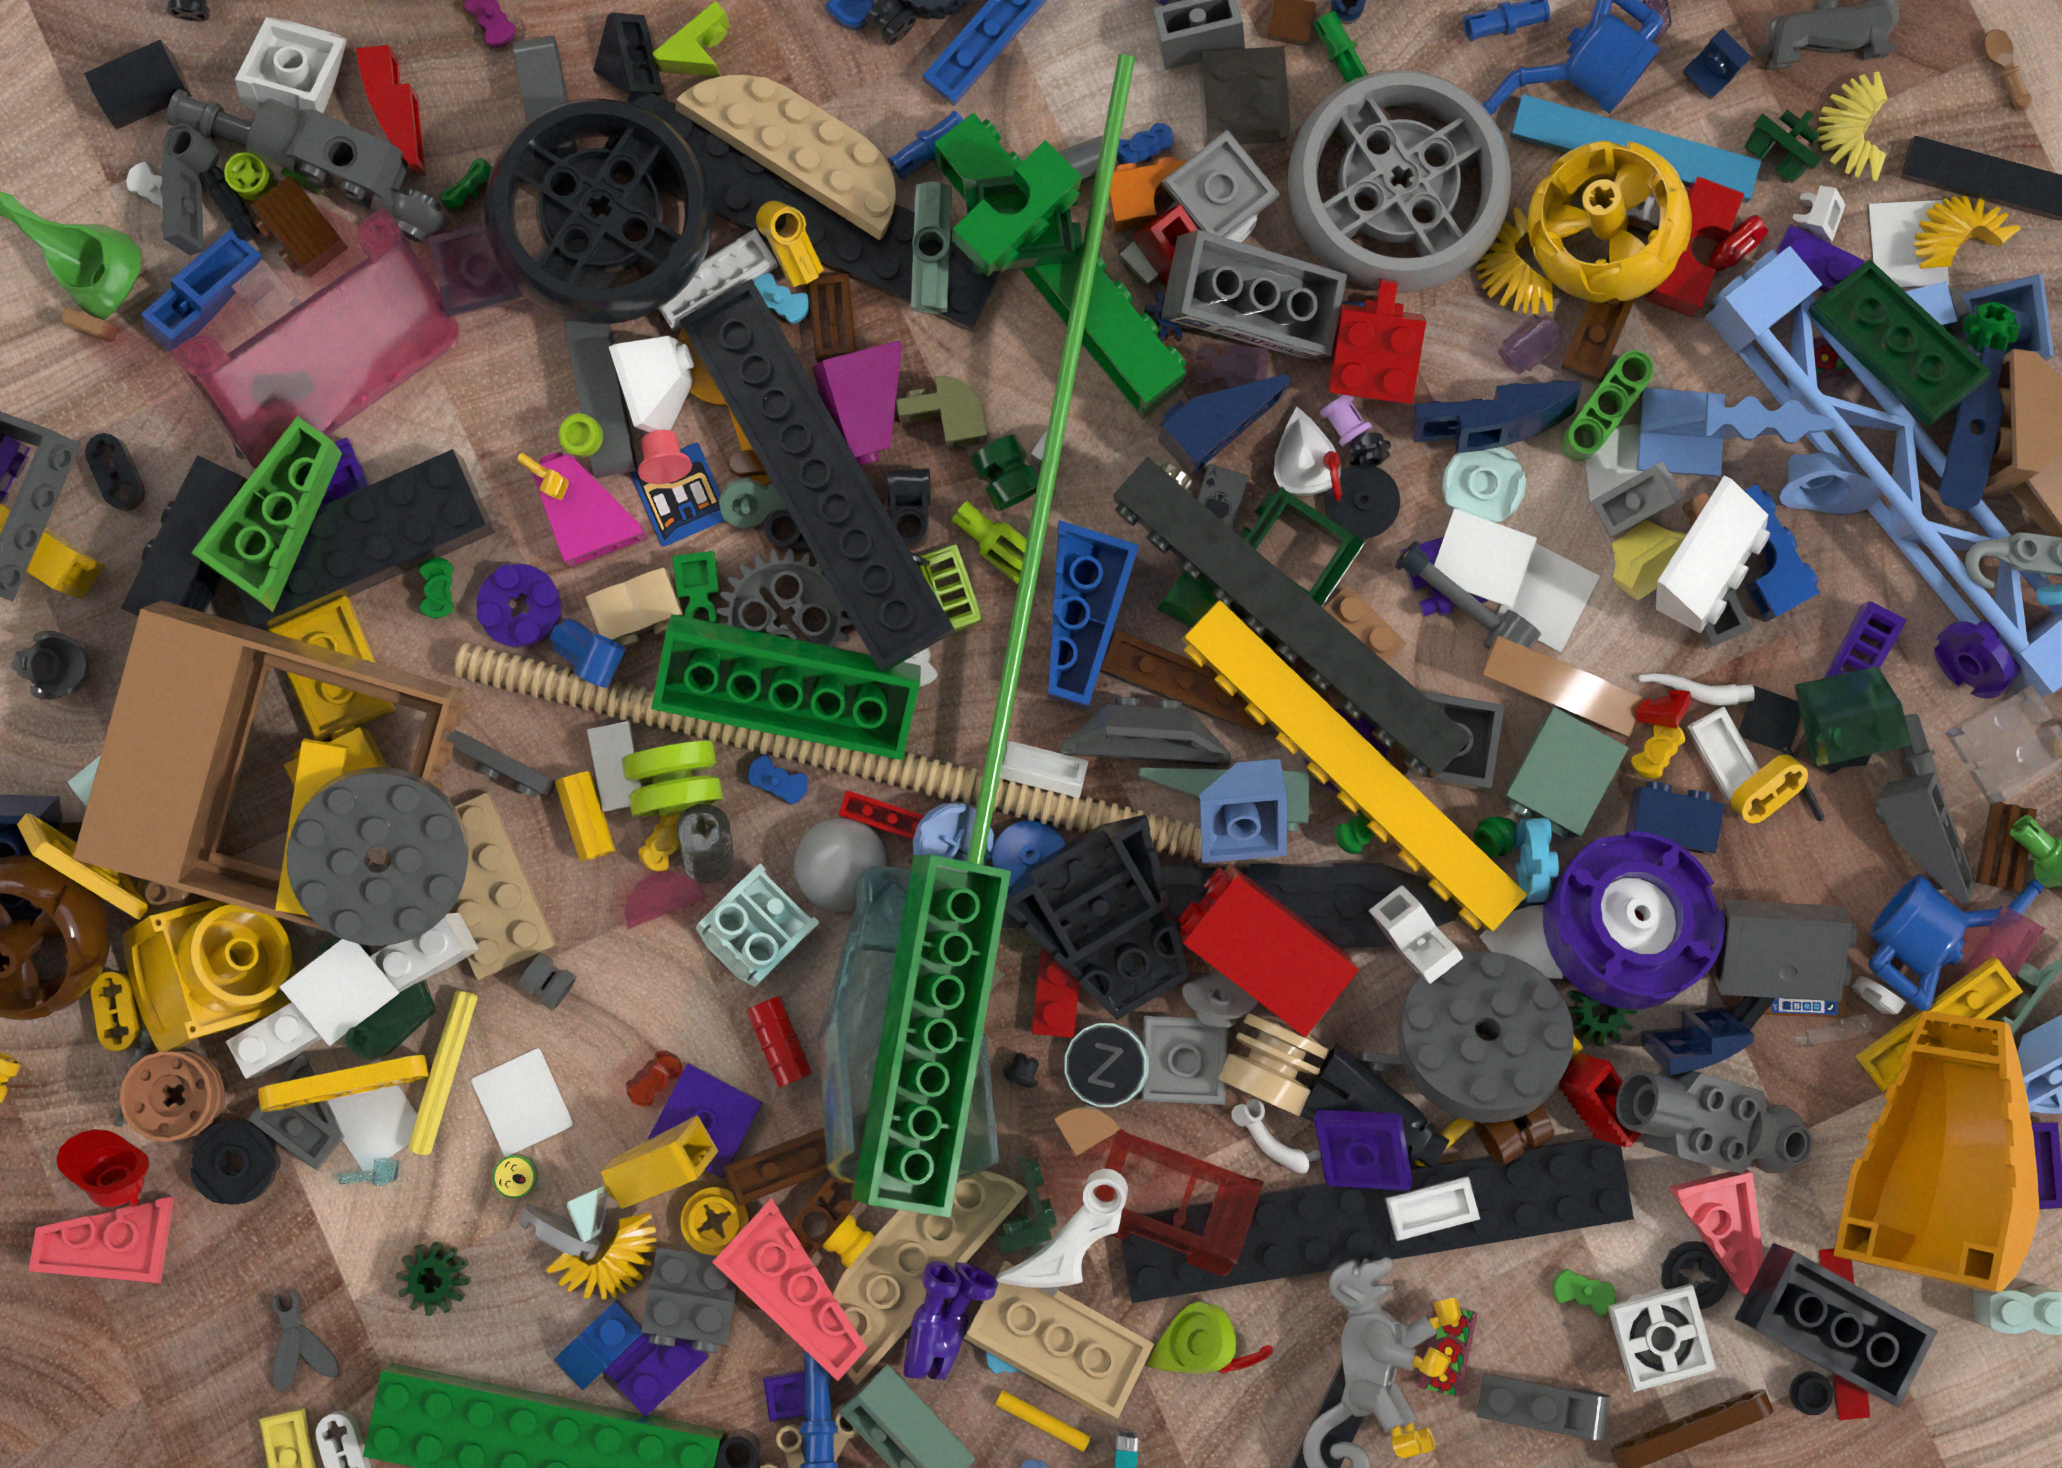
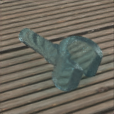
(384, 1171)

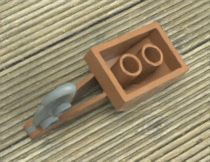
(2026, 466)

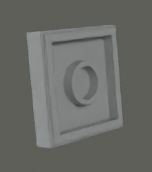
(1220, 187)
(1184, 1061)

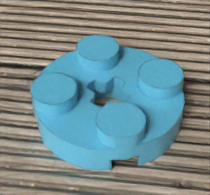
(1536, 861)

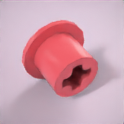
(662, 458)

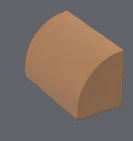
(1084, 1126)

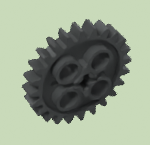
(813, 592)

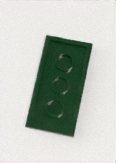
(1899, 342)

